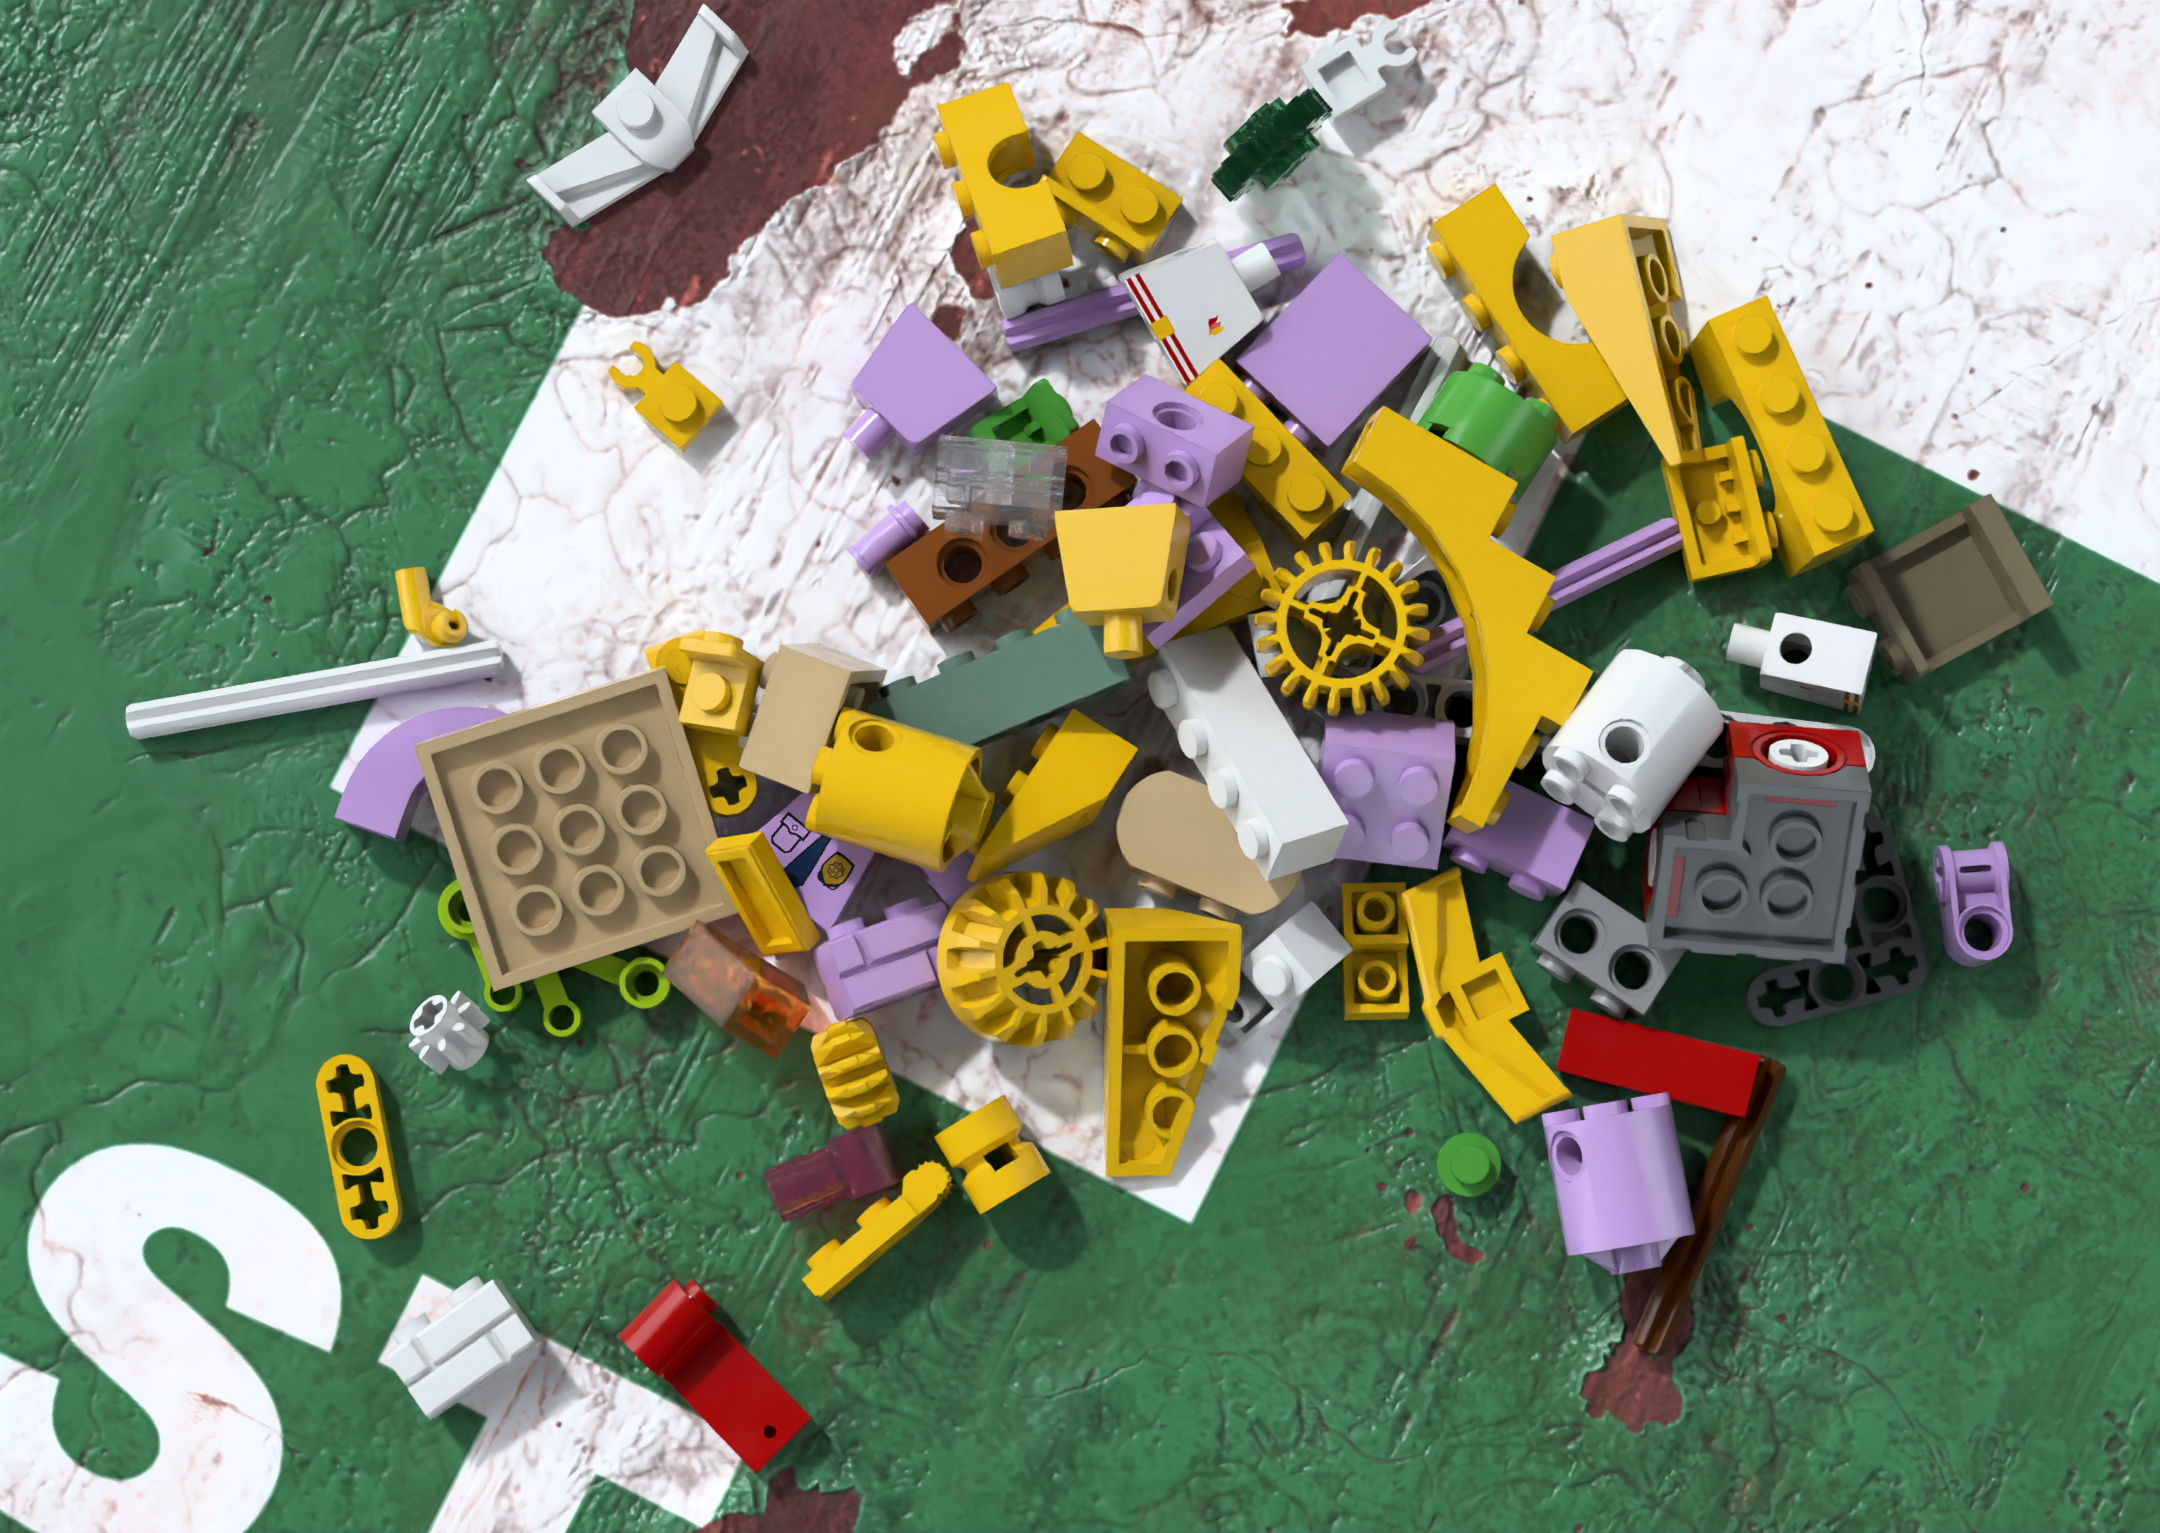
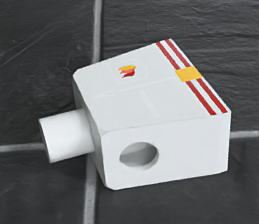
(1199, 301)
(1832, 674)

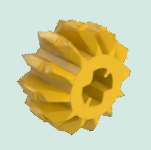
(855, 1073)

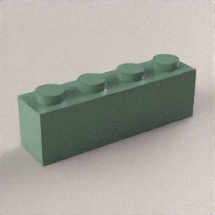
(1009, 688)

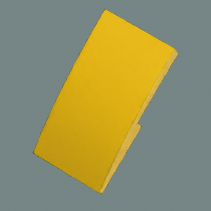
(1377, 967)

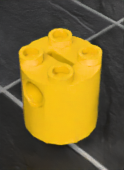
(899, 791)

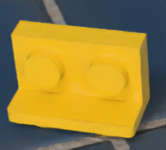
(1110, 200)

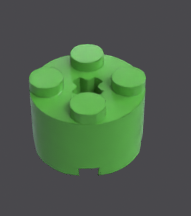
(1493, 424)

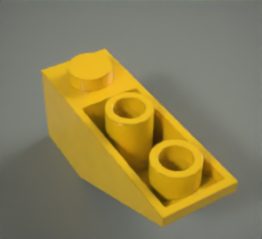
(1061, 794)

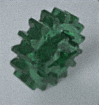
(1271, 144)

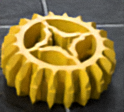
(1370, 642)

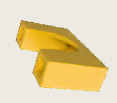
(1752, 363)

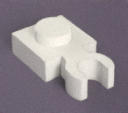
(1351, 74)

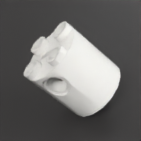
(1632, 742)

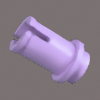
(888, 538)

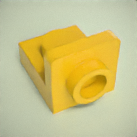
(719, 684)

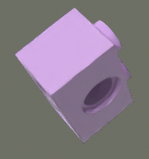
(1174, 440)

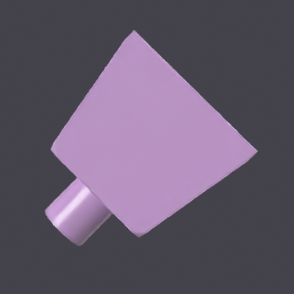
(916, 388)

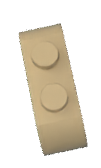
(1187, 844)

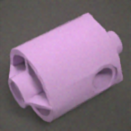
(1619, 1181)

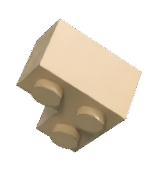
(801, 707)

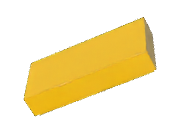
(762, 894)

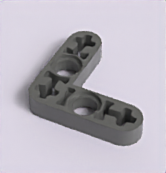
(1872, 940)

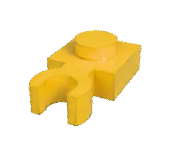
(671, 401)

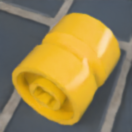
(979, 1135)

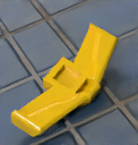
(1473, 1000)

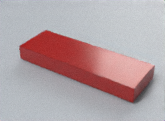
(1658, 1063)

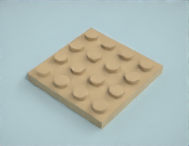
(576, 827)

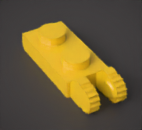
(880, 1230)

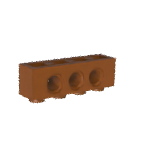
(946, 603)

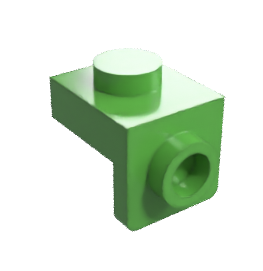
(1036, 417)

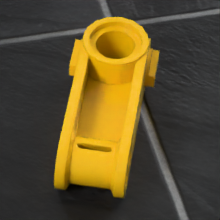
(710, 750)

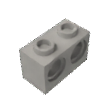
(1613, 934)

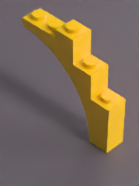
(1516, 679)

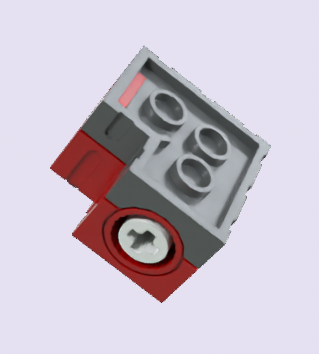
(1764, 850)

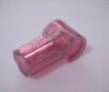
(845, 1168)

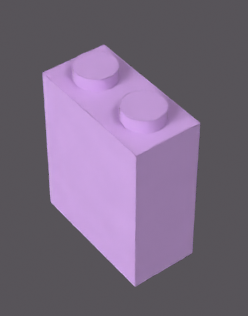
(1331, 355)

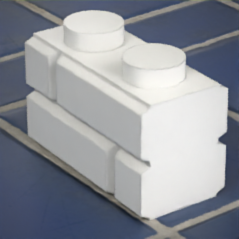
(463, 1346)

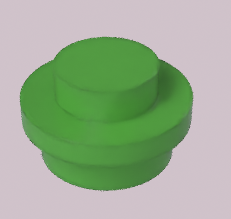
(1468, 1164)

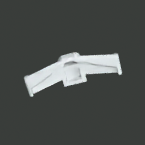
(646, 124)

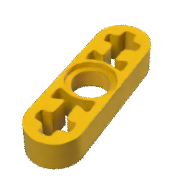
(364, 1097)

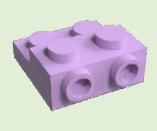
(1210, 567)

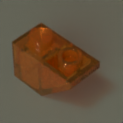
(738, 989)

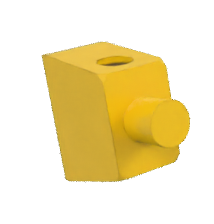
(1123, 569)

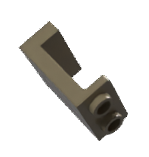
(1947, 590)

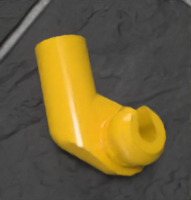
(423, 615)

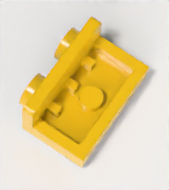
(1721, 512)

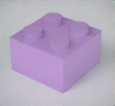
(1389, 783)

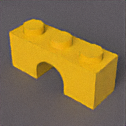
(1017, 226)
(1278, 468)

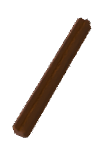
(1708, 1210)

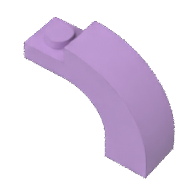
(389, 778)

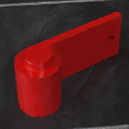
(715, 1373)

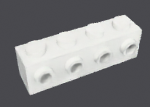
(1246, 753)

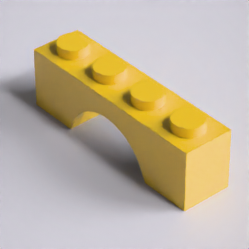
(1479, 251)

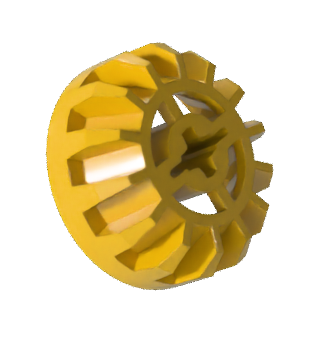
(984, 956)

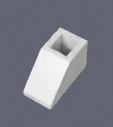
(1284, 969)

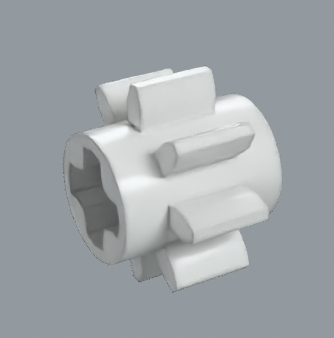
(449, 1032)

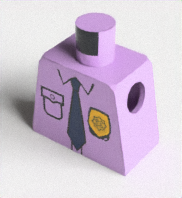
(819, 867)

